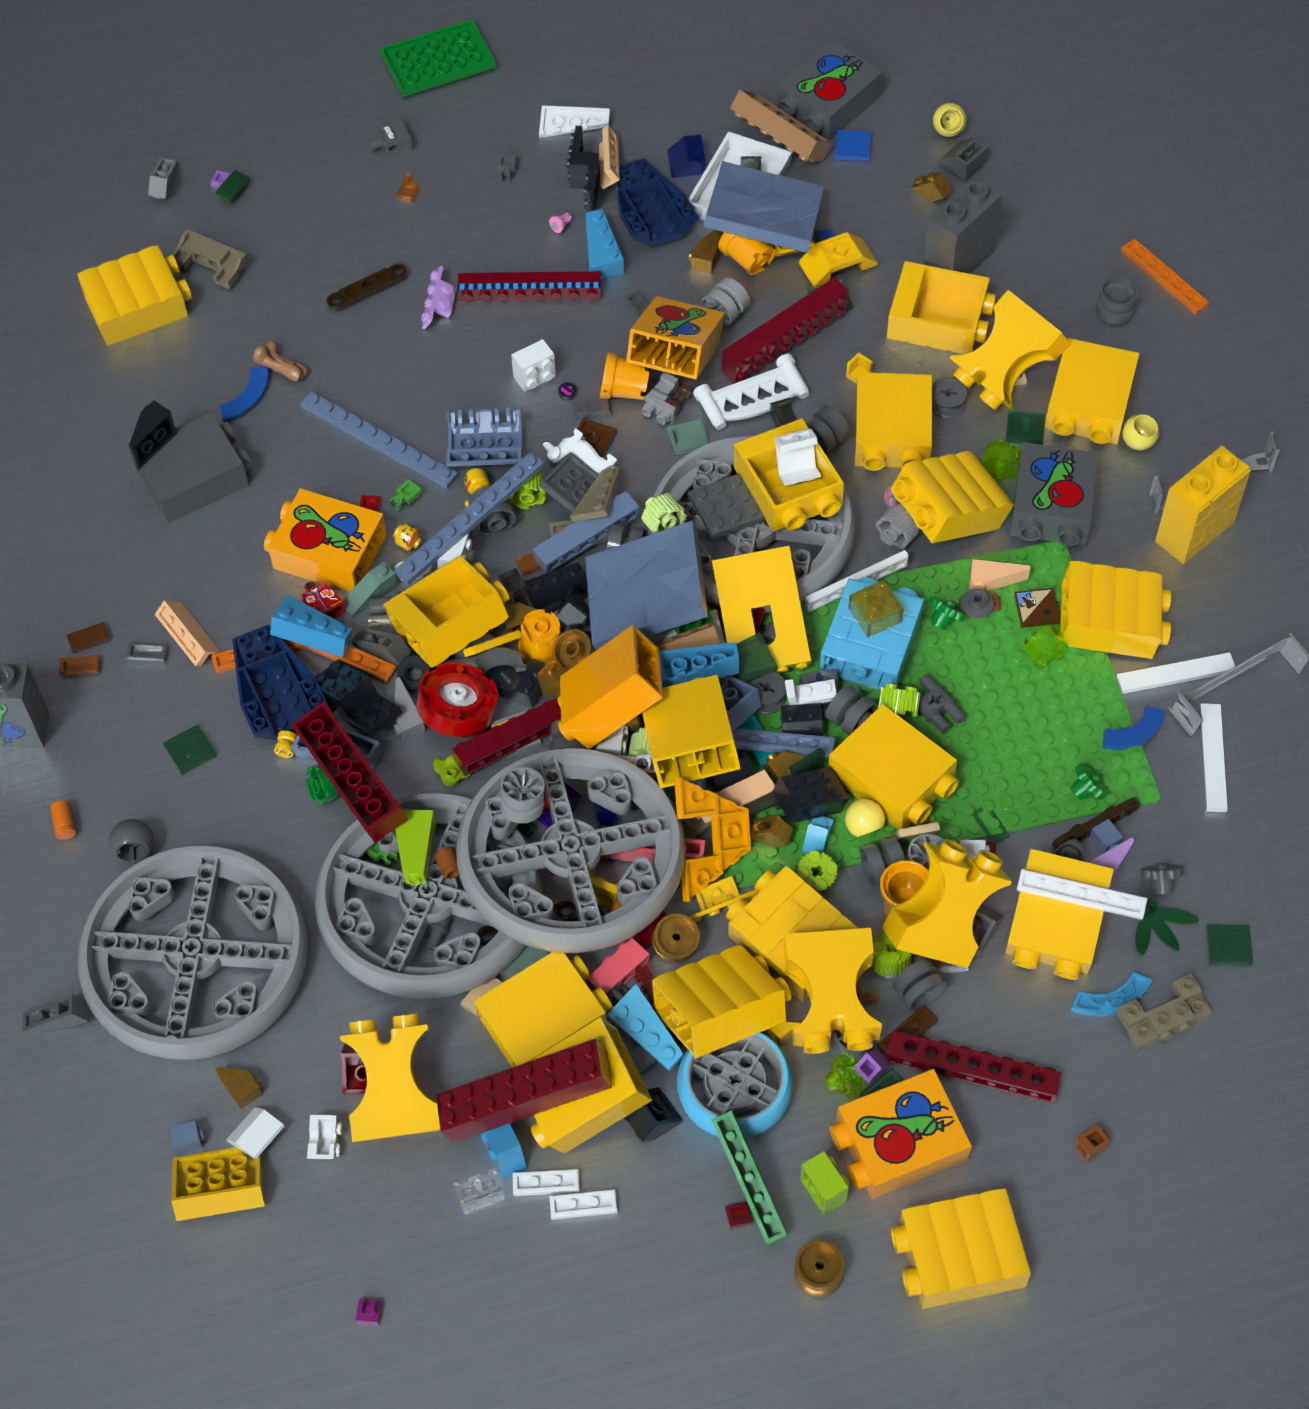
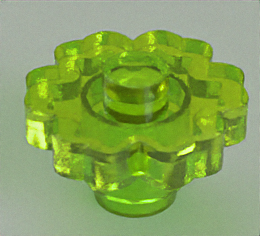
(844, 1077)

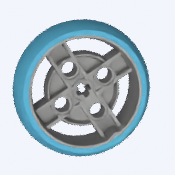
(768, 1101)

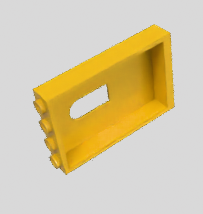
(762, 581)

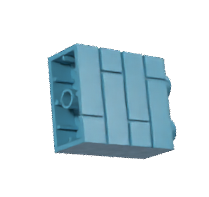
(875, 658)

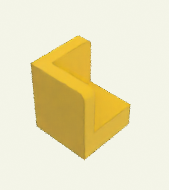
(857, 364)

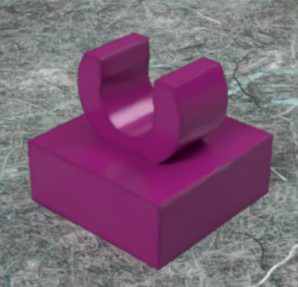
(368, 1311)

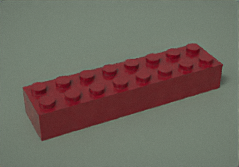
(784, 331)
(349, 772)
(523, 1091)

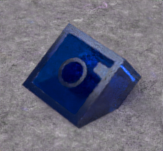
(687, 157)

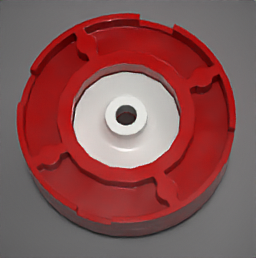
(457, 700)

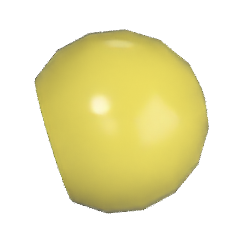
(956, 121)
(1140, 432)
(864, 817)

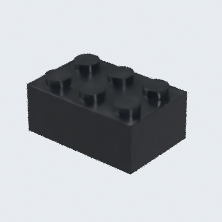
(810, 794)

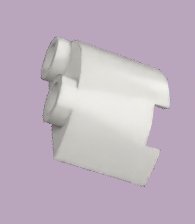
(324, 1137)

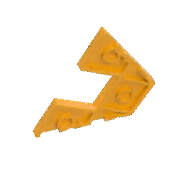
(729, 834)

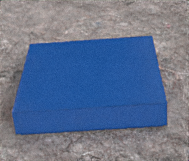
(852, 145)

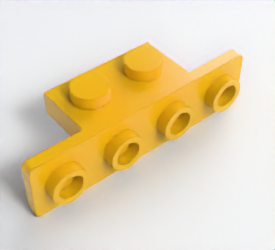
(719, 895)

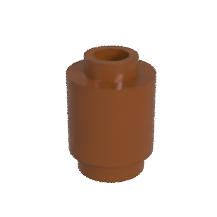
(447, 862)

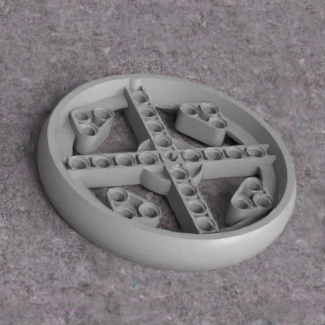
(836, 535)
(571, 849)
(192, 951)
(401, 980)

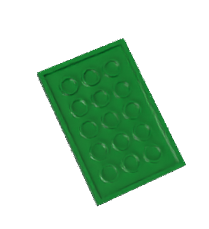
(437, 58)

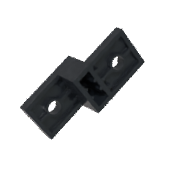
(584, 169)
(356, 698)

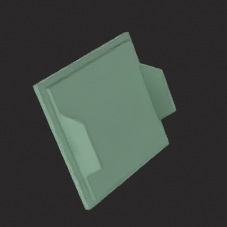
(687, 436)

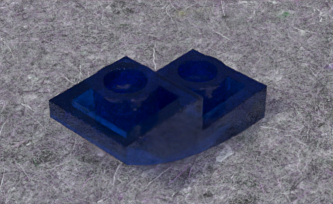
(604, 817)

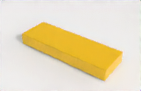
(492, 643)

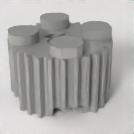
(897, 527)

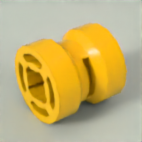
(284, 744)

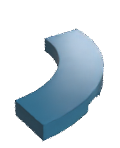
(1107, 1004)

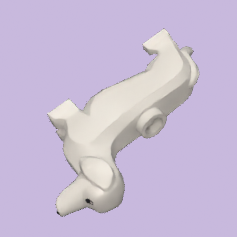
(582, 450)

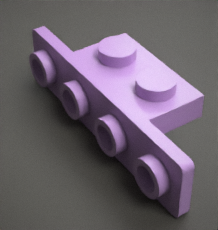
(439, 298)

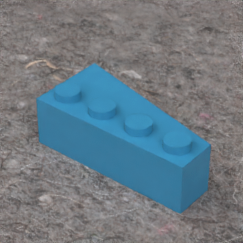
(602, 246)
(310, 627)
(696, 662)
(504, 1150)

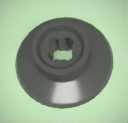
(977, 609)

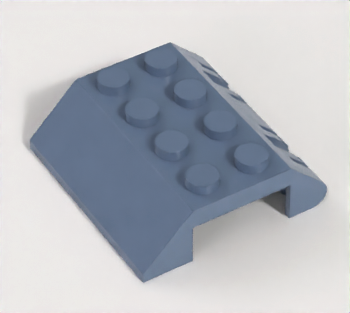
(486, 440)

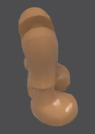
(269, 357)

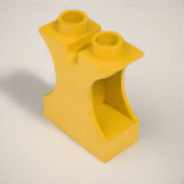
(1015, 344)
(942, 912)
(829, 970)
(393, 1097)

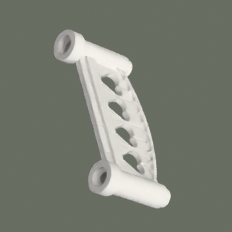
(785, 374)

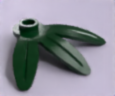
(1160, 928)

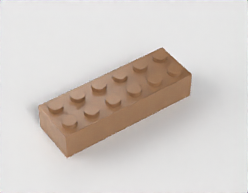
(781, 126)

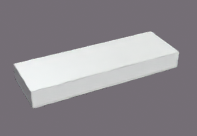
(546, 1182)
(583, 1204)

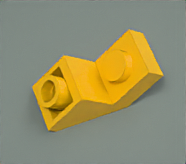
(782, 1032)

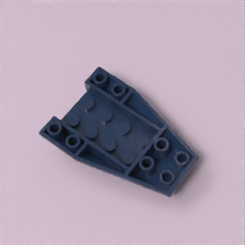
(652, 204)
(272, 683)

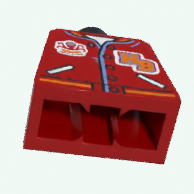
(323, 599)

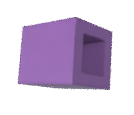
(872, 1066)

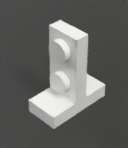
(810, 693)

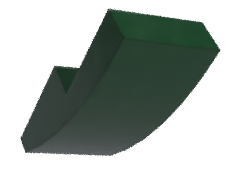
(232, 185)

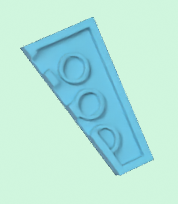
(643, 1025)

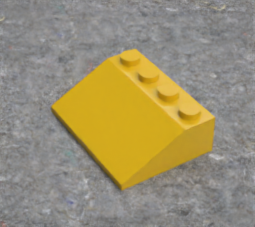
(216, 1183)

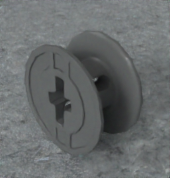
(948, 397)
(771, 692)

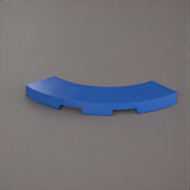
(249, 397)
(1137, 734)

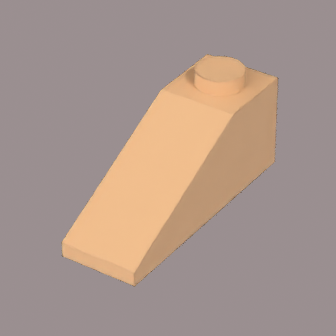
(994, 575)

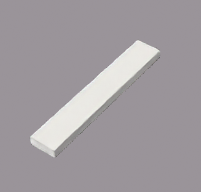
(875, 572)
(1175, 673)
(1213, 758)
(1082, 894)

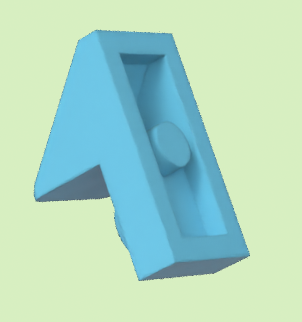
(817, 834)

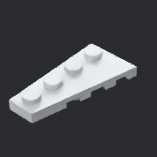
(562, 119)

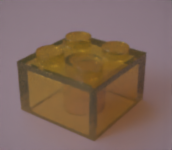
(875, 608)

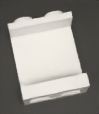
(796, 457)

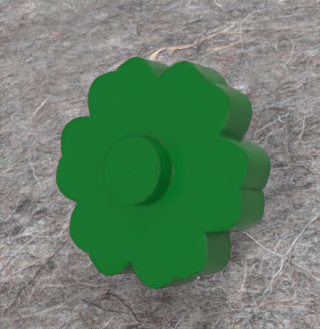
(944, 612)
(1088, 783)

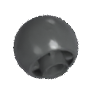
(131, 840)

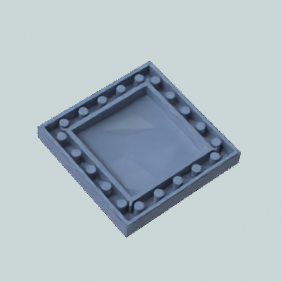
(764, 206)
(646, 584)

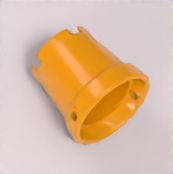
(747, 252)
(623, 379)
(538, 636)
(901, 882)

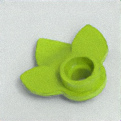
(448, 770)

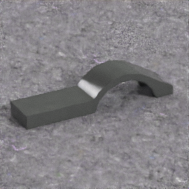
(493, 658)

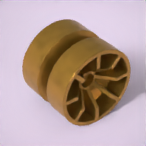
(572, 648)

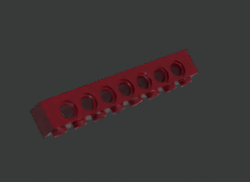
(982, 1076)

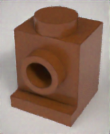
(1096, 1135)

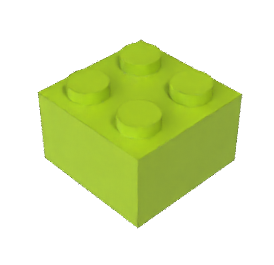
(824, 1182)

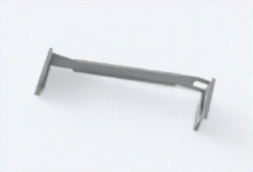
(1160, 498)
(1289, 648)

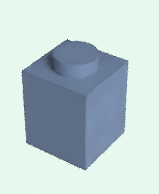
(1105, 836)
(187, 1137)

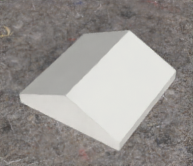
(255, 1132)

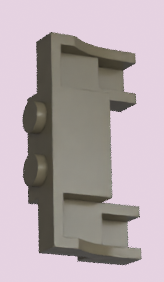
(211, 254)
(1166, 1019)

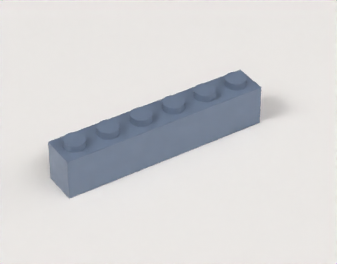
(584, 534)

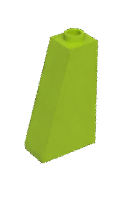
(415, 845)

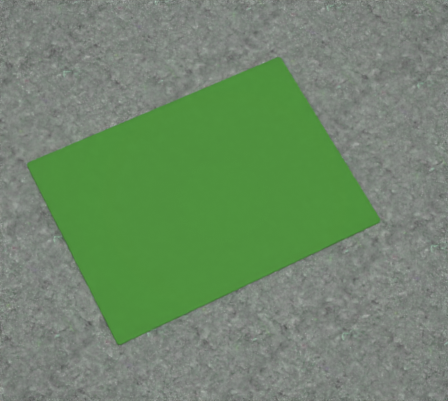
(1020, 723)

